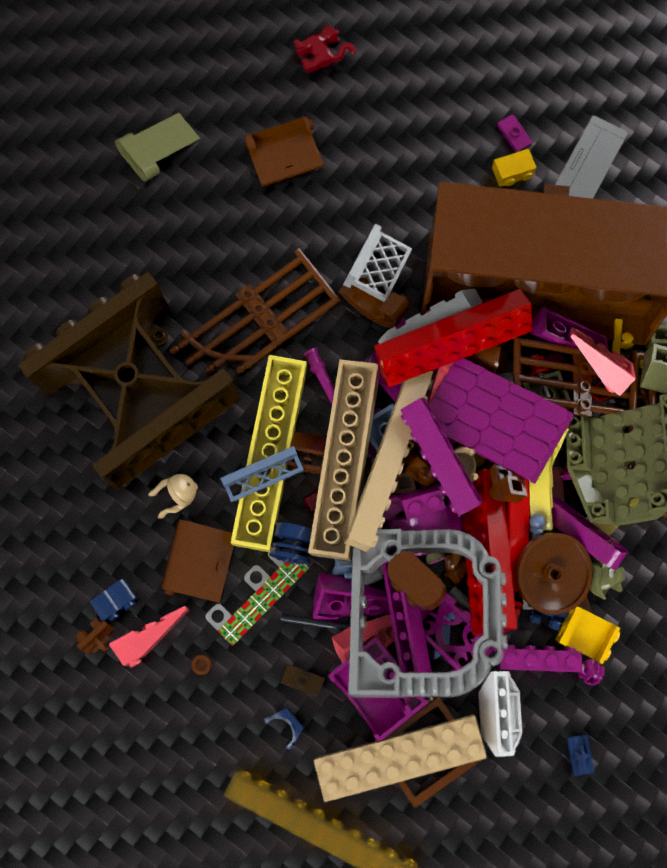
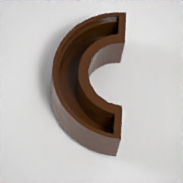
(383, 313)

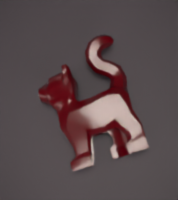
(318, 47)

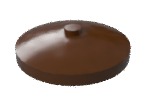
(553, 573)

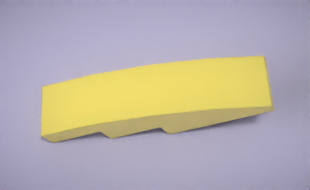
(541, 495)

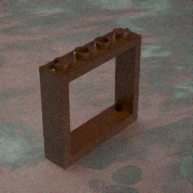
(448, 776)

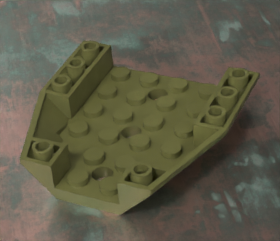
(599, 461)

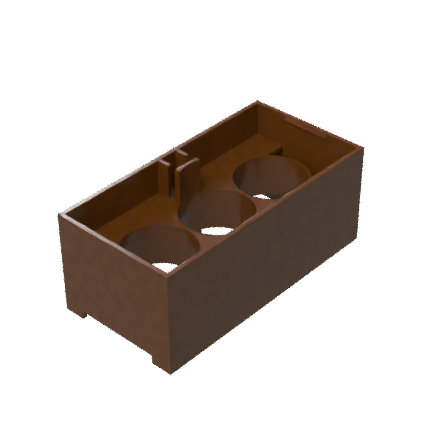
(561, 250)

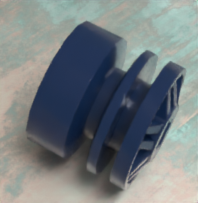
(292, 543)

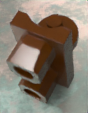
(419, 471)
(97, 638)

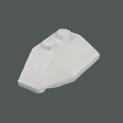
(500, 713)

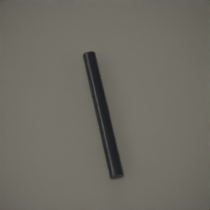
(314, 622)

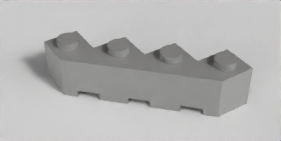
(464, 300)

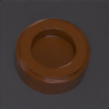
(201, 664)

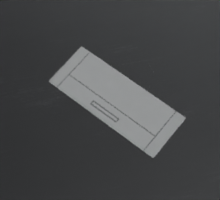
(591, 158)

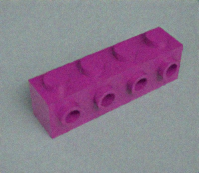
(541, 660)

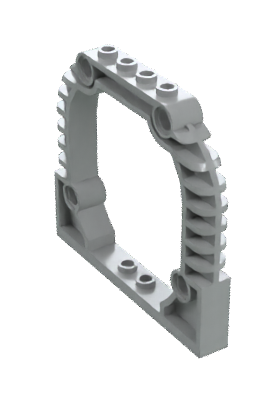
(367, 676)

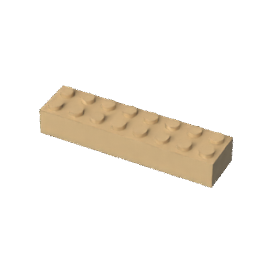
(399, 758)

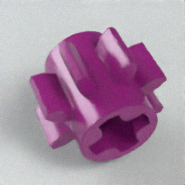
(591, 672)

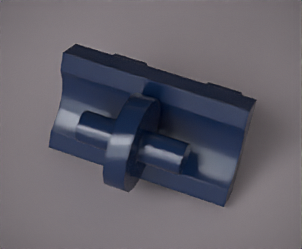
(580, 755)

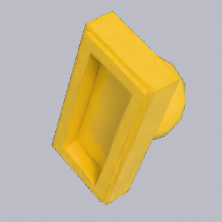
(627, 337)

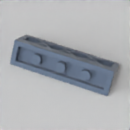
(259, 467)

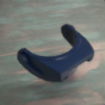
(288, 716)

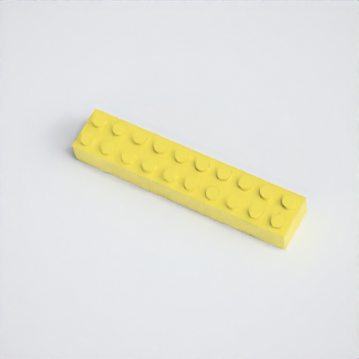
(271, 434)

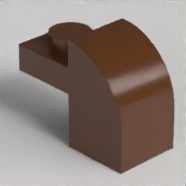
(505, 486)

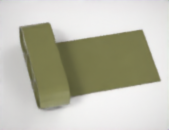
(154, 144)

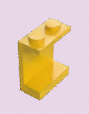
(588, 634)

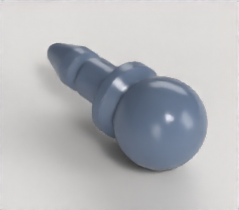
(537, 523)

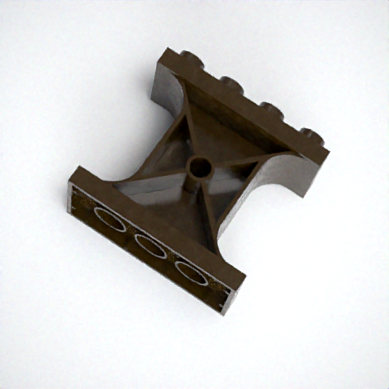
(129, 379)

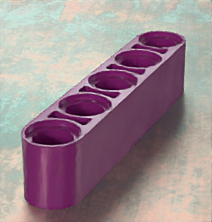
(590, 536)

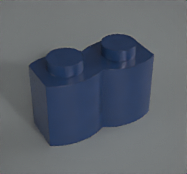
(114, 600)

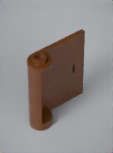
(283, 151)
(194, 561)

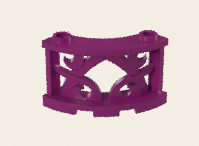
(448, 606)

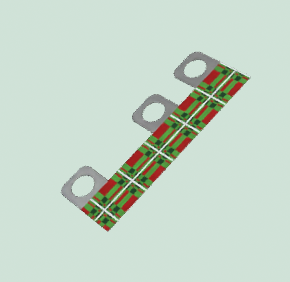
(266, 594)

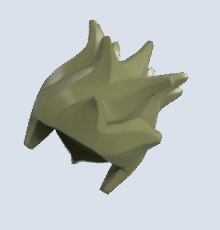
(605, 578)

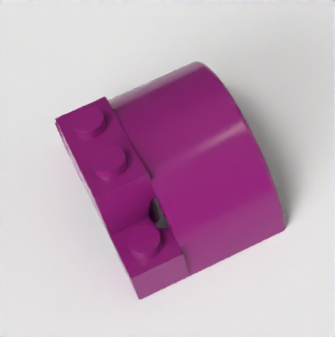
(423, 511)
(380, 713)

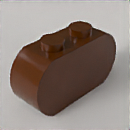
(416, 581)

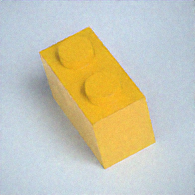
(514, 168)

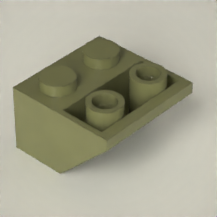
(655, 369)

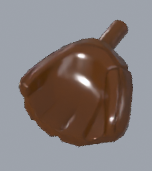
(452, 560)

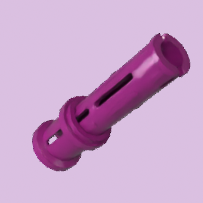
(318, 367)

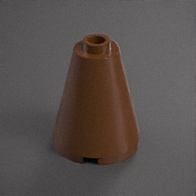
(491, 359)

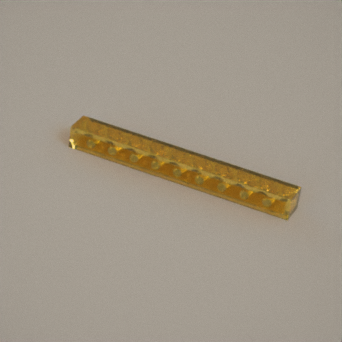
(311, 824)

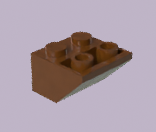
(310, 452)

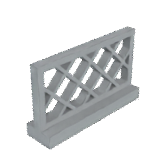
(363, 260)

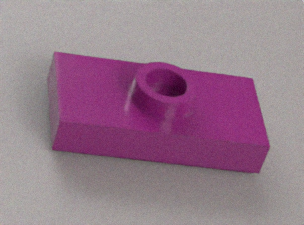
(514, 133)

